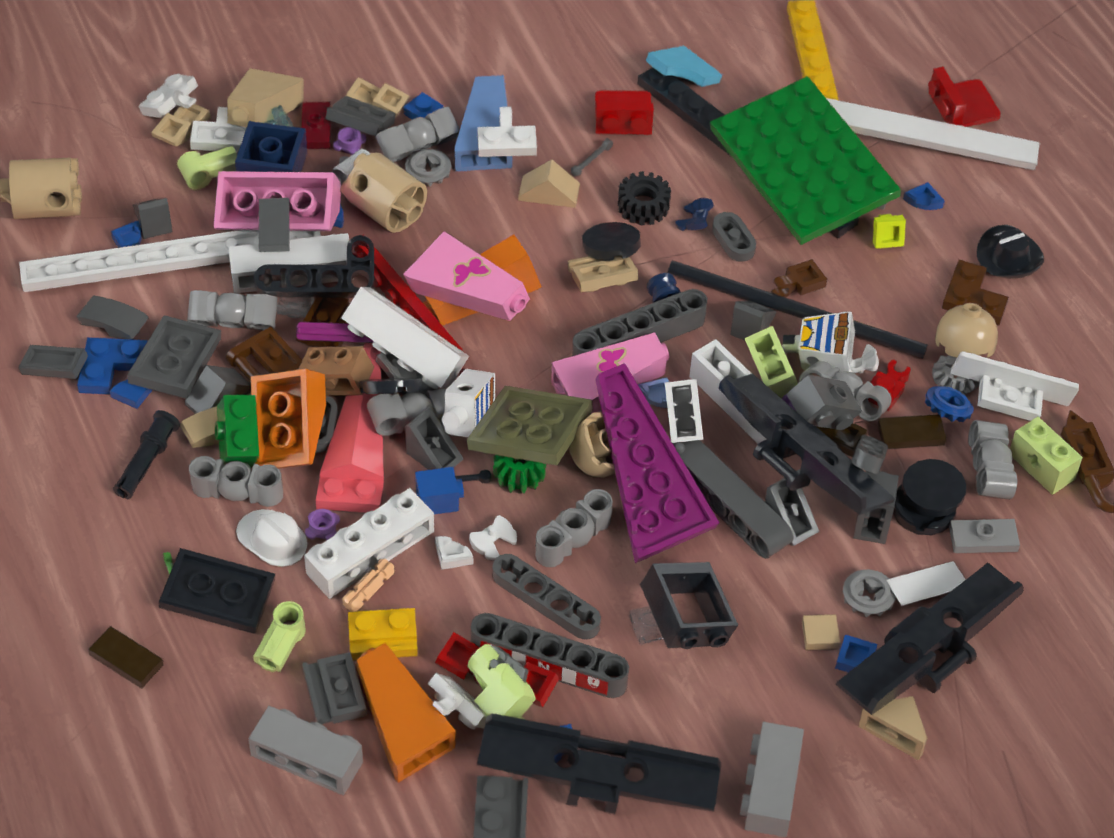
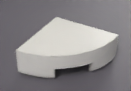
(452, 553)

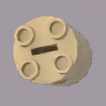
(42, 188)
(384, 192)

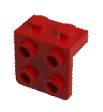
(962, 102)
(623, 112)

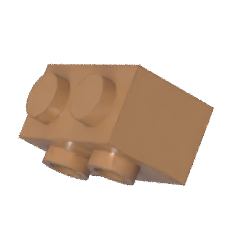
(341, 367)

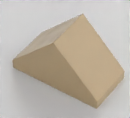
(550, 186)
(897, 725)

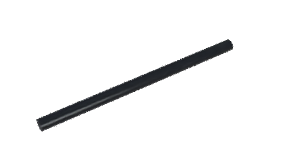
(791, 307)

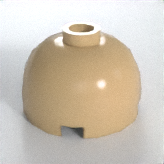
(967, 330)
(591, 447)

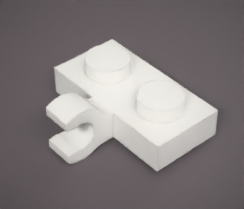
(170, 94)
(216, 135)
(506, 139)
(452, 697)

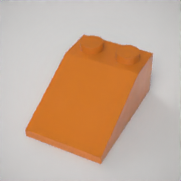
(289, 416)

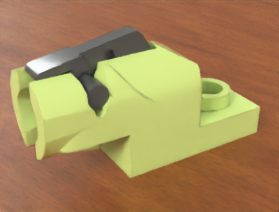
(502, 682)

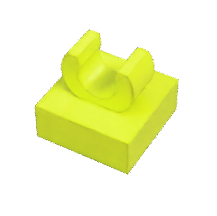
(889, 231)

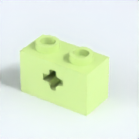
(771, 361)
(1045, 455)

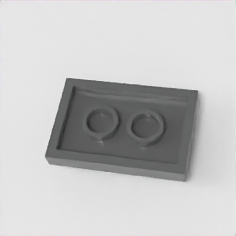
(174, 356)

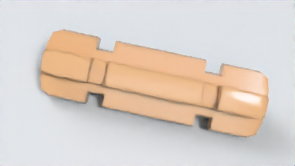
(368, 585)

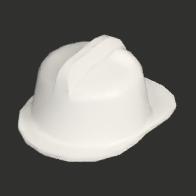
(272, 537)

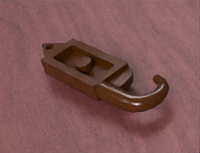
(1095, 466)

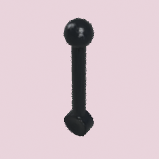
(484, 477)

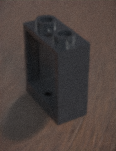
(683, 578)

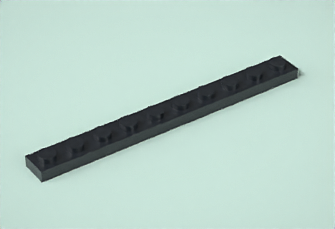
(697, 113)

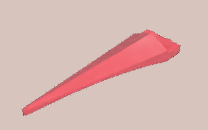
(354, 460)

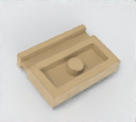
(595, 274)

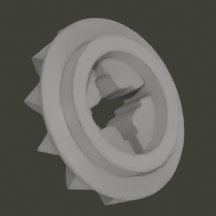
(438, 161)
(942, 376)
(875, 583)

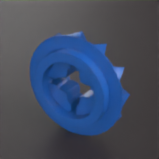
(949, 403)

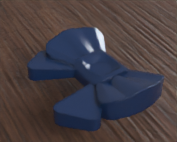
(699, 209)

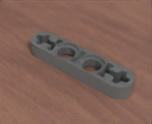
(869, 454)
(550, 591)

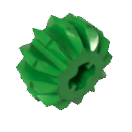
(518, 473)

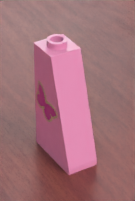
(466, 279)
(577, 374)

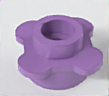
(349, 140)
(322, 517)

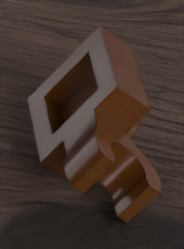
(800, 277)

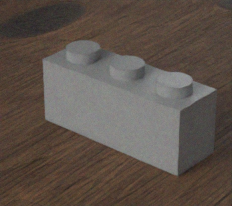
(306, 749)
(772, 779)

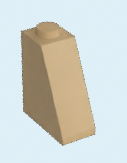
(261, 92)

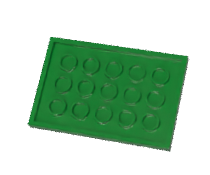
(805, 160)

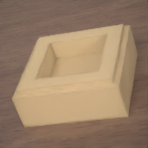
(820, 632)

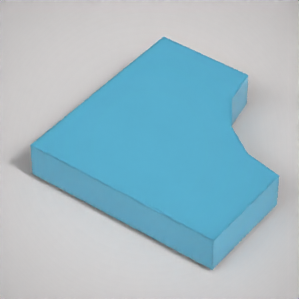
(685, 64)

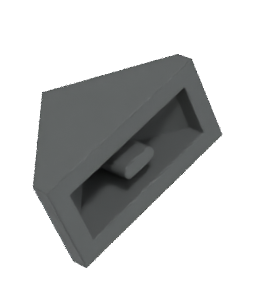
(153, 217)
(750, 319)
(213, 384)
(430, 443)
(793, 509)

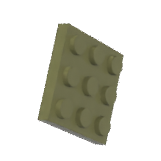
(529, 425)

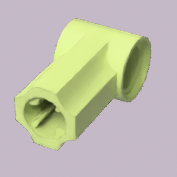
(200, 169)
(280, 637)

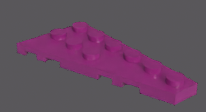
(654, 484)

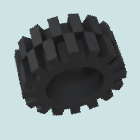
(644, 186)

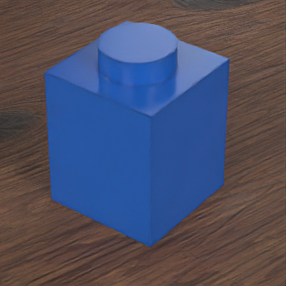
(439, 489)

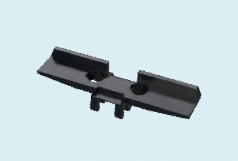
(820, 456)
(916, 638)
(668, 773)

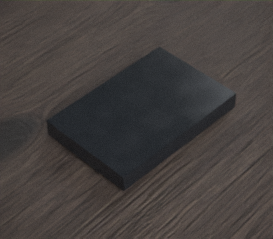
(217, 590)

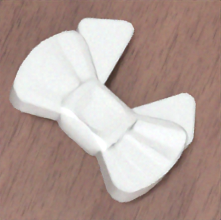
(868, 361)
(483, 541)

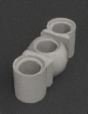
(418, 134)
(232, 310)
(859, 390)
(394, 412)
(992, 459)
(236, 481)
(573, 528)

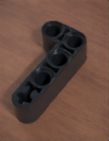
(315, 273)

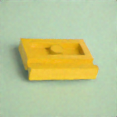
(378, 627)

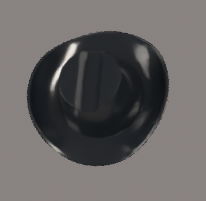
(1009, 252)

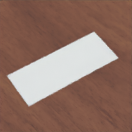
(926, 583)

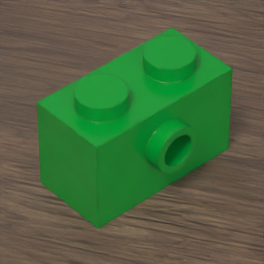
(237, 429)

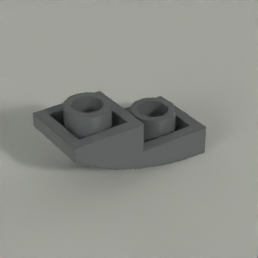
(116, 317)

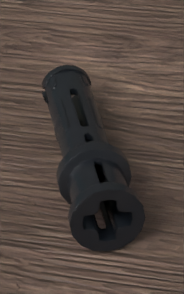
(152, 443)

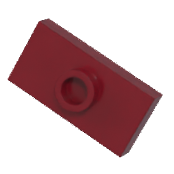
(316, 125)

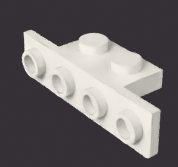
(1013, 388)

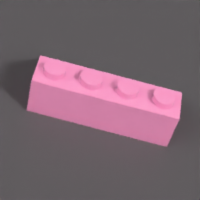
(311, 195)

